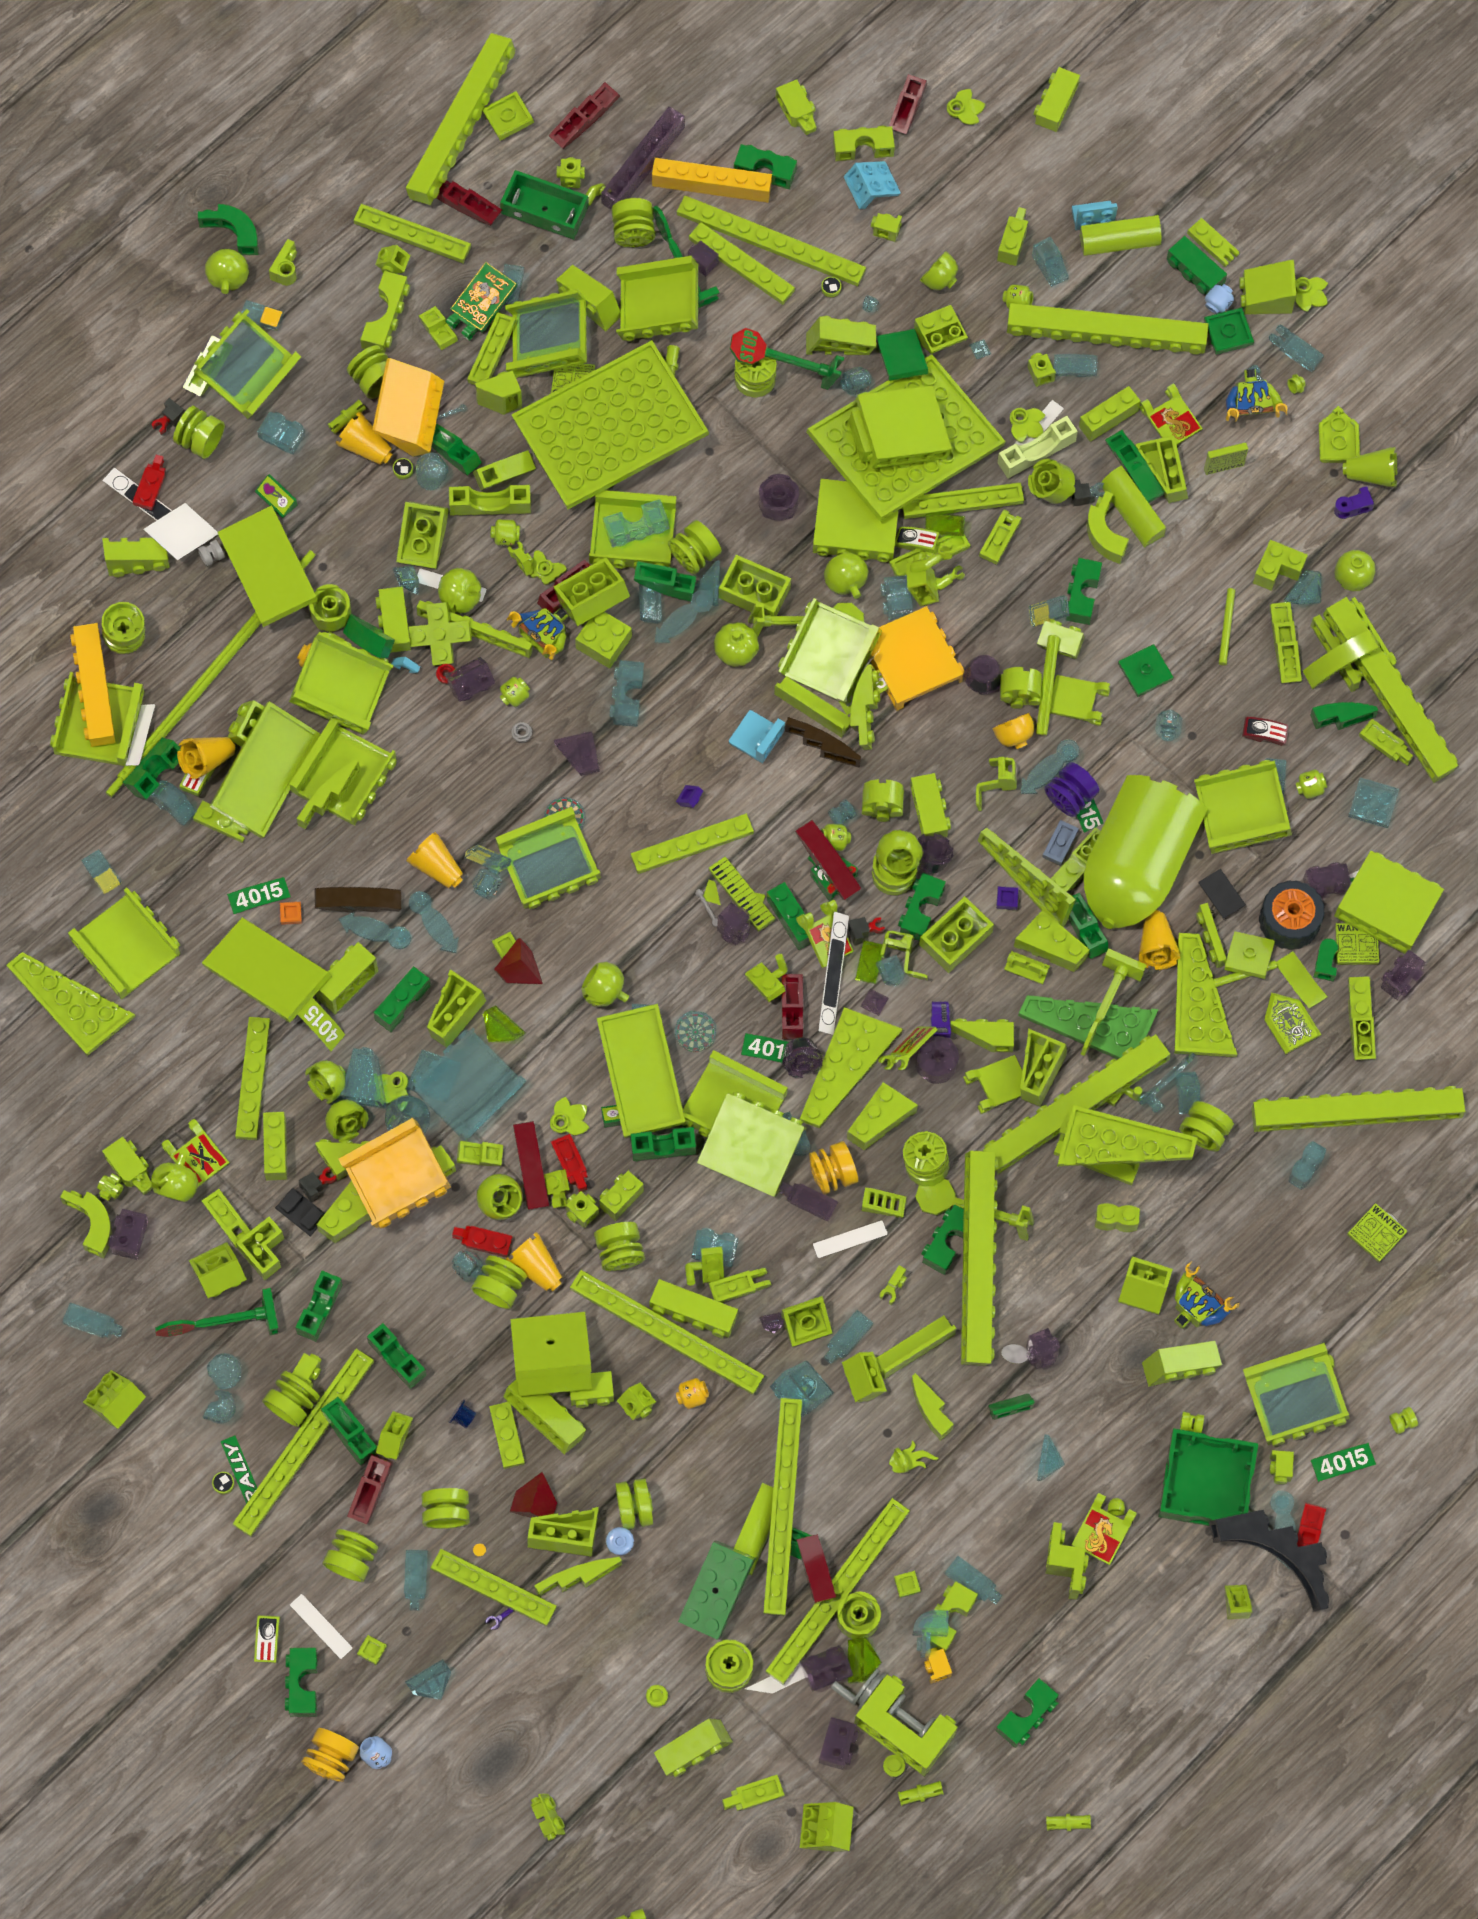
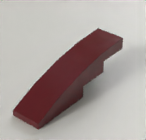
(584, 116)
(468, 202)
(827, 859)
(530, 1165)

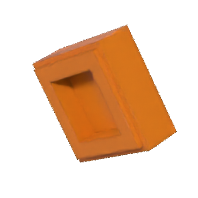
(290, 913)

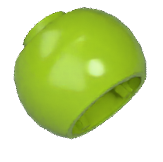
(508, 1196)

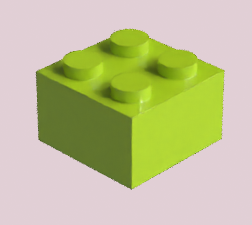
(603, 638)

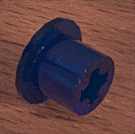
(462, 1415)

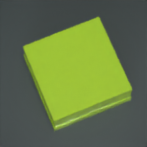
(551, 1353)

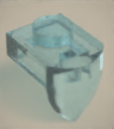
(891, 971)

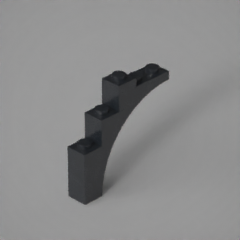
(1282, 1543)

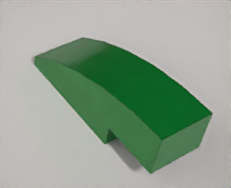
(454, 450)
(665, 580)
(368, 637)
(1342, 714)
(1087, 927)
(349, 1430)

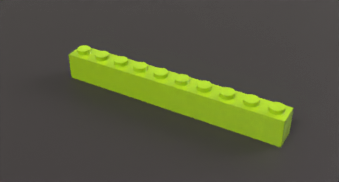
(460, 119)
(1107, 328)
(1394, 694)
(1091, 1095)
(1358, 1109)
(978, 1258)

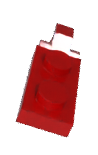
(150, 484)
(570, 1161)
(483, 1240)

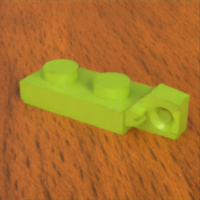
(1386, 742)
(754, 1794)

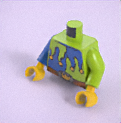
(1253, 398)
(542, 630)
(1199, 1302)

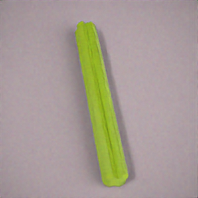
(1047, 685)

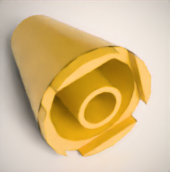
(361, 440)
(202, 755)
(436, 861)
(1158, 943)
(537, 1263)

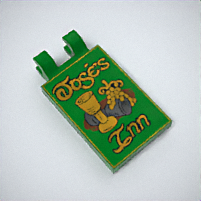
(481, 300)

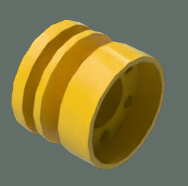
(833, 1167)
(329, 1756)

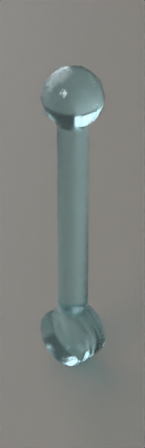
(462, 408)

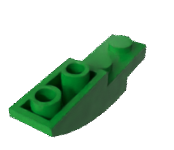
(1134, 465)

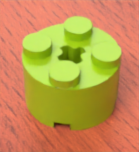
(1051, 481)
(335, 617)
(1021, 687)
(882, 799)
(849, 1608)

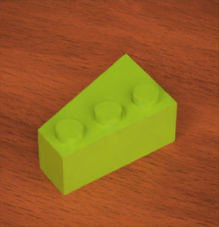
(1053, 942)
(1181, 1362)

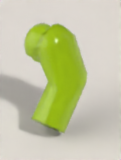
(594, 191)

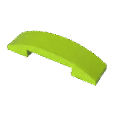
(1340, 657)

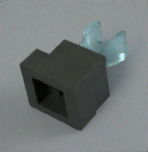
(1084, 492)

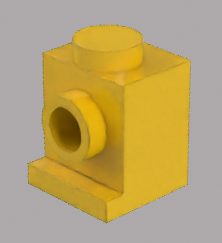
(937, 1665)

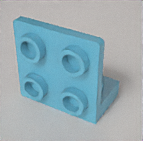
(869, 181)
(1093, 213)
(757, 735)

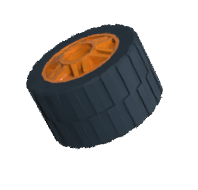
(1291, 914)

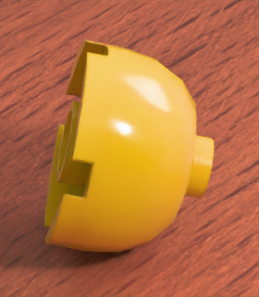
(1015, 731)

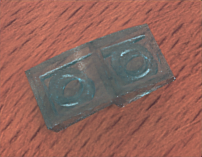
(1075, 364)

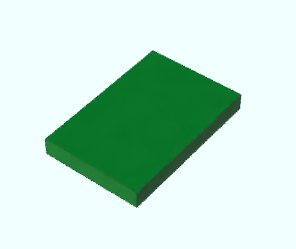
(902, 354)

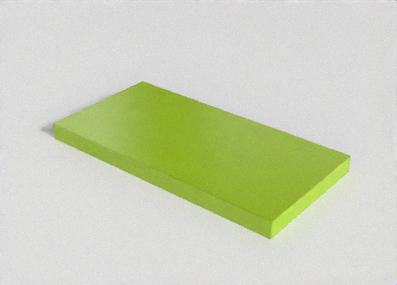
(267, 566)
(264, 769)
(266, 969)
(641, 1070)

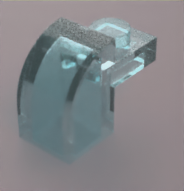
(174, 801)
(927, 1625)

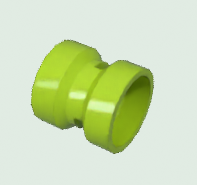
(1187, 1419)
(1403, 1420)

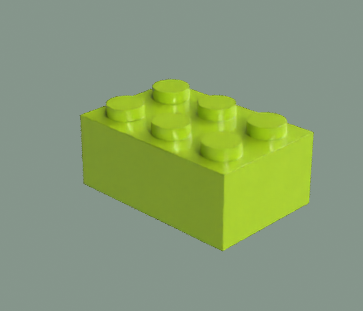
(751, 584)
(591, 591)
(956, 934)
(347, 977)

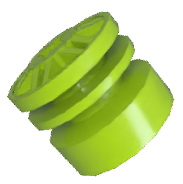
(633, 222)
(368, 370)
(755, 381)
(198, 432)
(694, 547)
(123, 617)
(926, 1169)
(619, 1246)
(499, 1281)
(293, 1395)
(352, 1551)

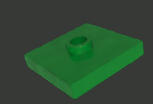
(1229, 331)
(1145, 670)

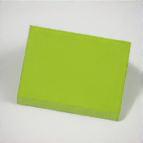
(806, 1321)

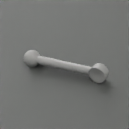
(699, 893)

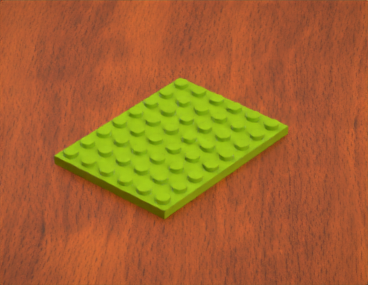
(610, 424)
(896, 486)

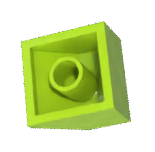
(217, 1270)

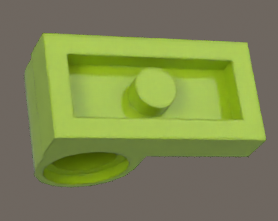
(284, 263)

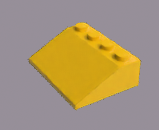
(408, 407)

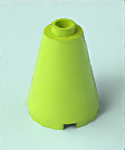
(1373, 467)

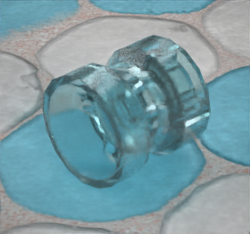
(842, 812)

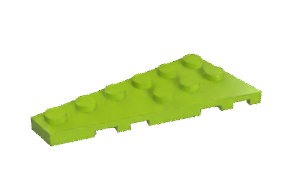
(1031, 880)
(75, 1008)
(1199, 1011)
(850, 1055)
(1109, 1139)

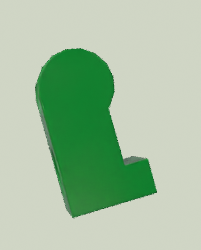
(1323, 966)

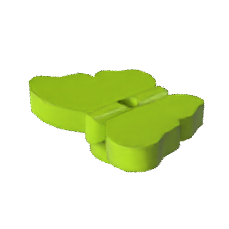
(552, 571)

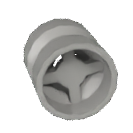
(211, 553)

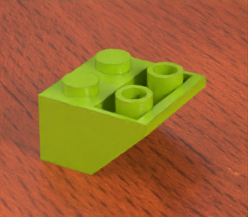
(939, 329)
(499, 393)
(1145, 1285)
(114, 1399)
(826, 1826)

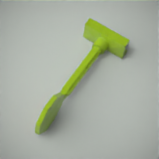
(760, 620)
(1122, 967)
(941, 1196)

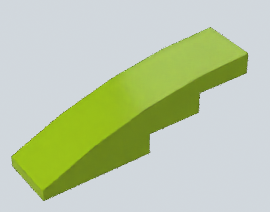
(1285, 642)
(333, 788)
(586, 1573)

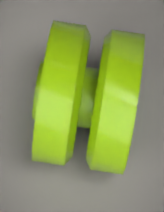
(891, 883)
(1207, 1124)
(636, 1503)
(445, 1508)
(731, 1653)

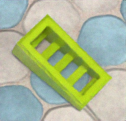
(866, 1207)

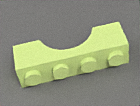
(1020, 457)

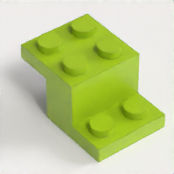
(1066, 1561)

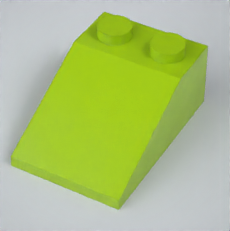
(422, 534)

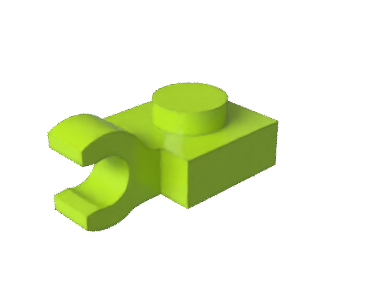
(523, 560)
(556, 1184)
(897, 1280)

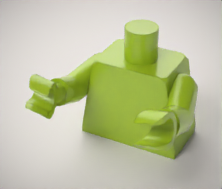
(922, 579)

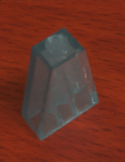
(364, 1079)

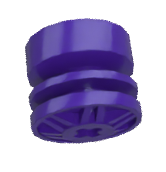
(1072, 789)

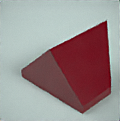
(519, 965)
(534, 1498)

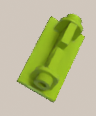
(1026, 967)
(544, 1807)

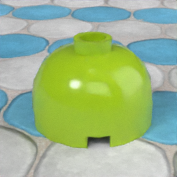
(941, 273)
(1355, 570)
(326, 1080)
(345, 1119)

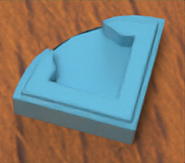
(406, 663)

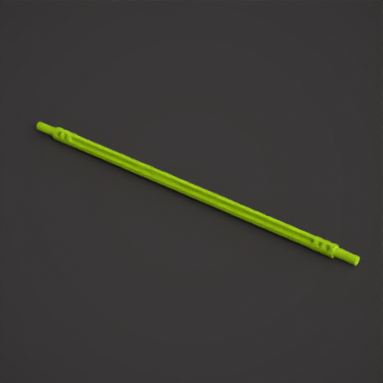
(198, 688)

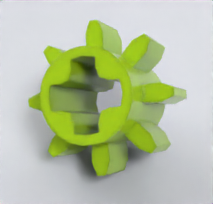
(110, 1187)

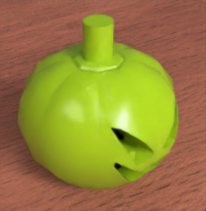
(226, 270)
(846, 574)
(460, 590)
(736, 644)
(899, 852)
(604, 985)
(175, 1180)

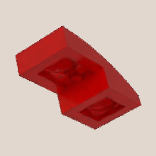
(1310, 1524)

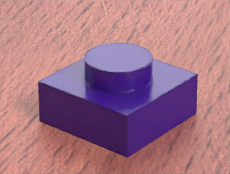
(689, 796)
(1007, 898)

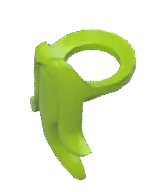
(906, 1460)

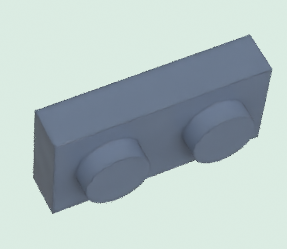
(1060, 842)

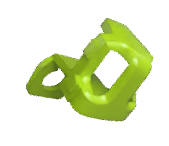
(1006, 779)
(905, 945)

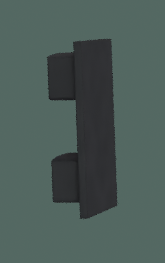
(1222, 893)
(300, 1211)

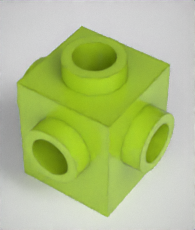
(570, 172)
(392, 259)
(581, 1209)
(637, 1401)

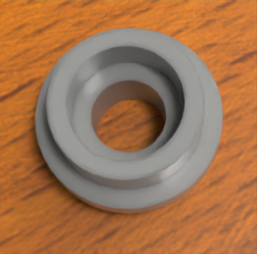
(521, 727)

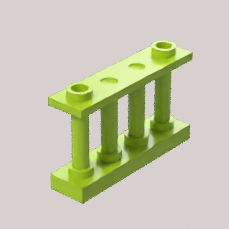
(1329, 642)

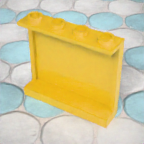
(914, 657)
(395, 1173)

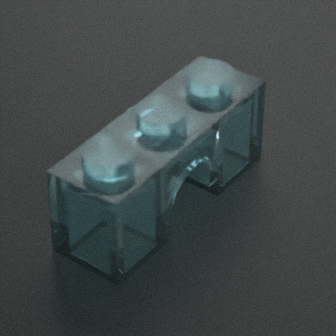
(622, 531)
(628, 676)

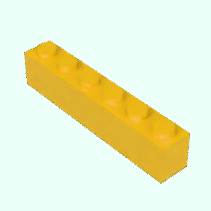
(711, 180)
(94, 685)

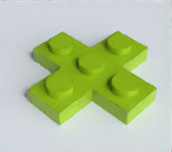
(440, 633)

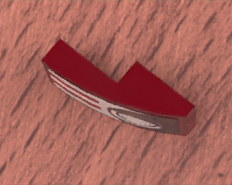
(1264, 729)

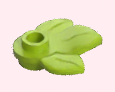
(968, 107)
(1312, 294)
(1028, 426)
(394, 1091)
(571, 1116)

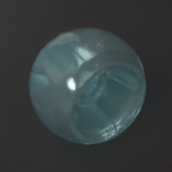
(405, 1108)

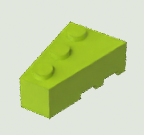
(600, 300)
(841, 335)
(1165, 464)
(134, 556)
(455, 1009)
(1041, 1064)
(880, 1115)
(344, 1215)
(565, 1533)
(693, 1747)

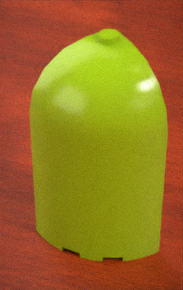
(1140, 850)

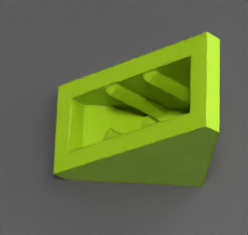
(1237, 1602)

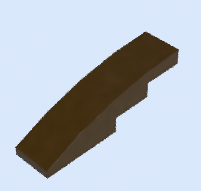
(830, 746)
(357, 898)

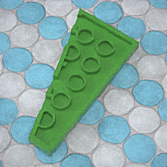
(1115, 1034)

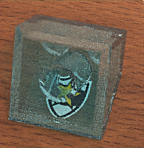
(804, 1384)

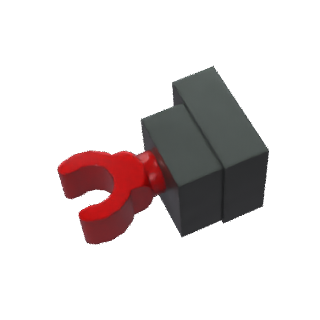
(171, 414)
(860, 929)
(312, 1184)

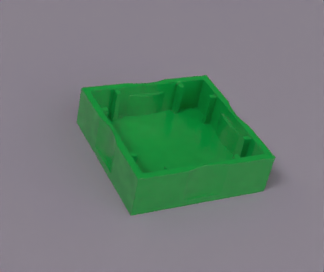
(1206, 1477)

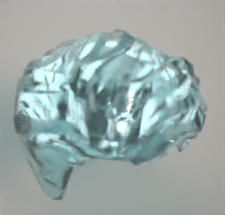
(431, 471)
(225, 1370)
(221, 1410)

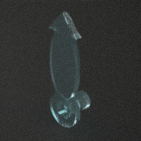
(684, 616)
(1050, 766)
(433, 921)
(376, 930)
(1149, 1096)
(1282, 1504)

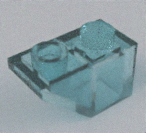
(1050, 261)

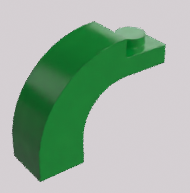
(237, 222)

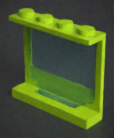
(548, 333)
(245, 364)
(548, 858)
(1296, 1395)

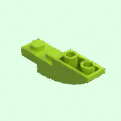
(863, 701)
(1073, 869)
(1361, 1018)

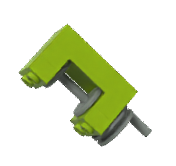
(879, 1702)

